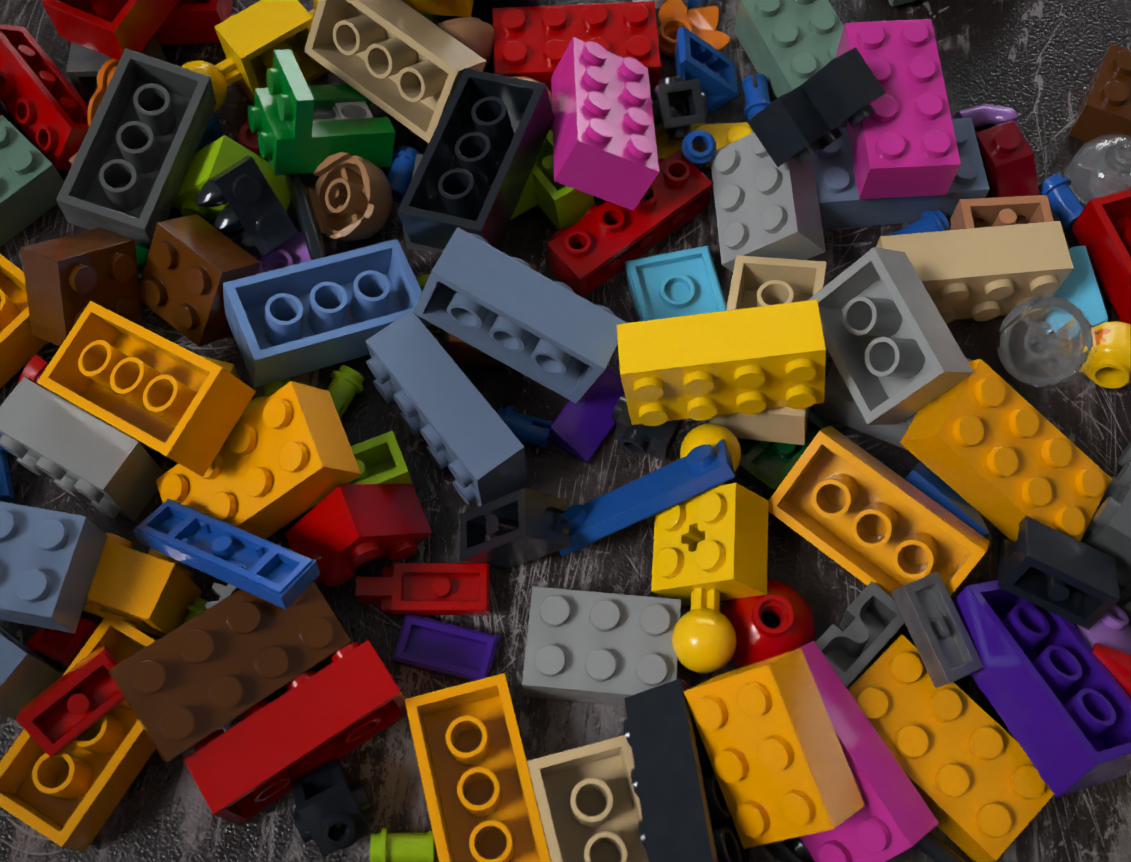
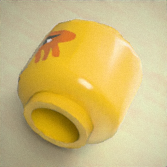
(1113, 355)

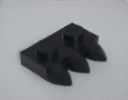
(248, 207)

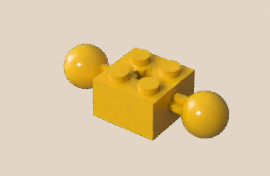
(250, 46)
(710, 554)

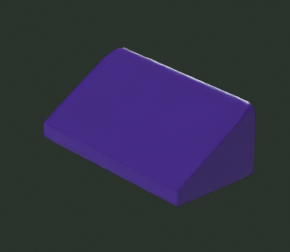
(588, 422)

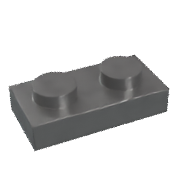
(937, 629)

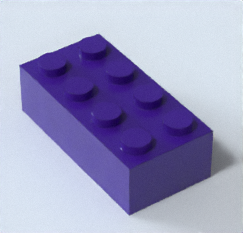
(1048, 689)

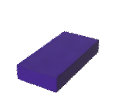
(445, 649)

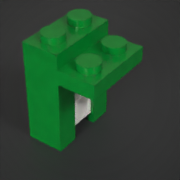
(308, 123)

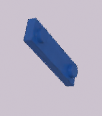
(657, 491)
(228, 553)

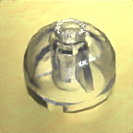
(1101, 167)
(1047, 342)

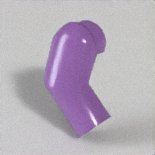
(988, 114)

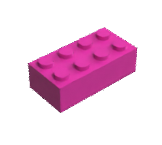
(603, 124)
(910, 137)
(893, 808)

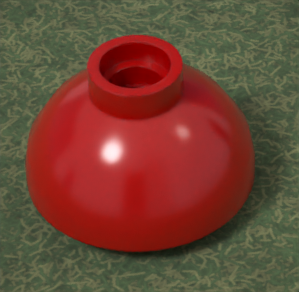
(755, 639)

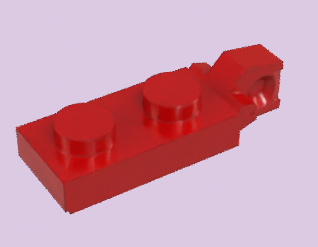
(429, 589)

